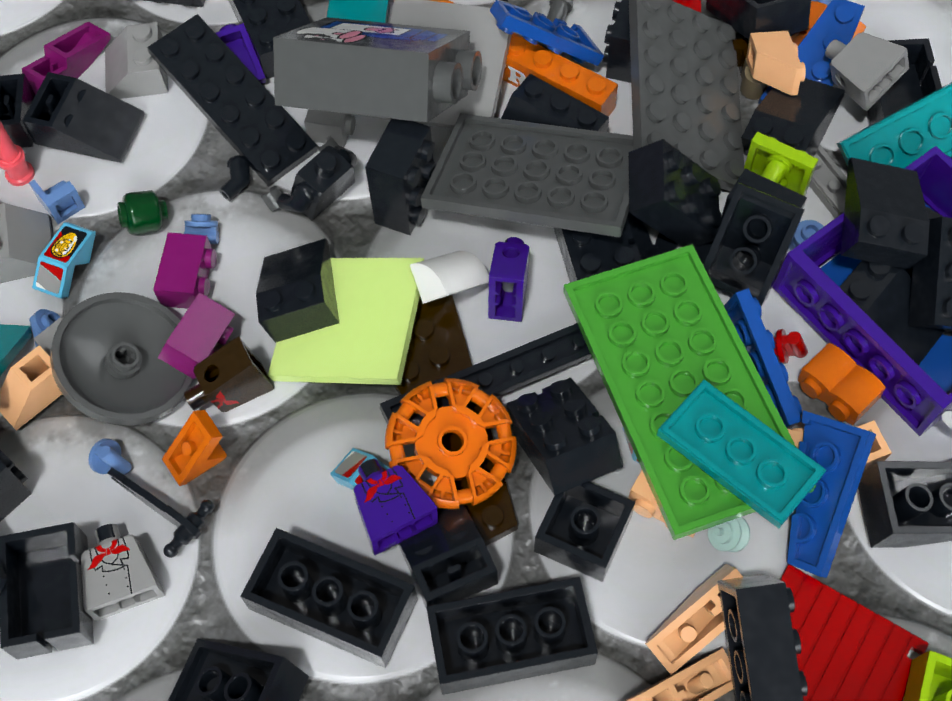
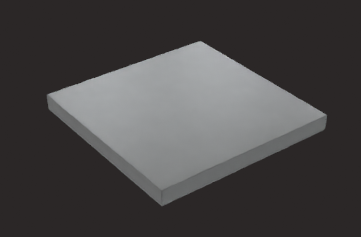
(484, 37)

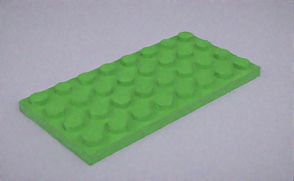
(654, 340)

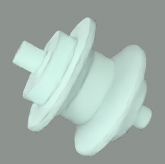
(730, 536)

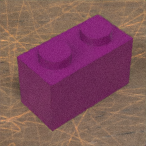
(184, 269)
(197, 335)

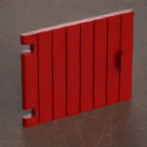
(847, 647)

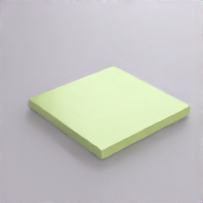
(374, 329)

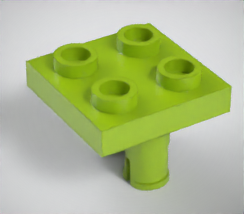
(780, 163)

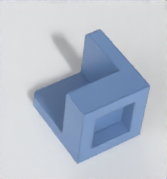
(59, 200)

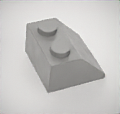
(130, 67)
(22, 240)

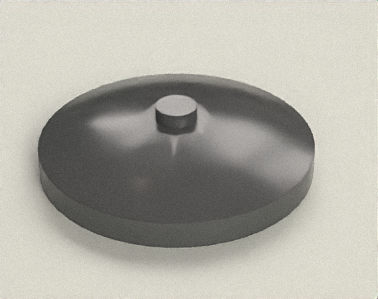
(110, 361)

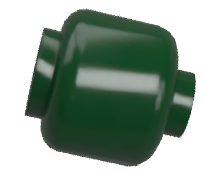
(142, 212)

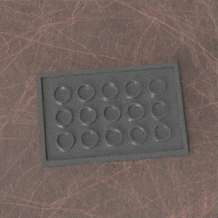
(686, 86)
(533, 175)

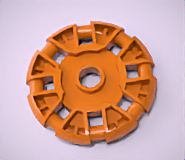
(469, 426)

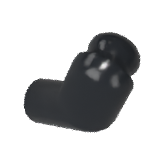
(239, 175)

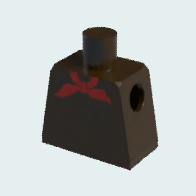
(229, 378)

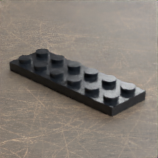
(232, 99)

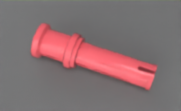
(12, 160)

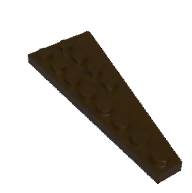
(433, 353)

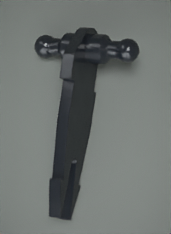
(187, 527)

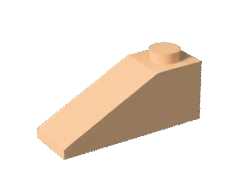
(692, 624)
(697, 682)

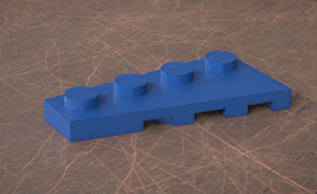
(836, 22)
(540, 29)
(760, 345)
(824, 512)

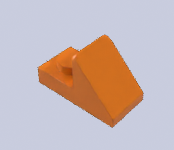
(194, 448)

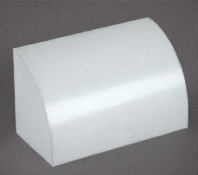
(448, 275)

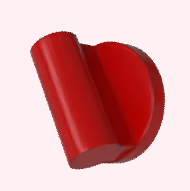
(789, 345)

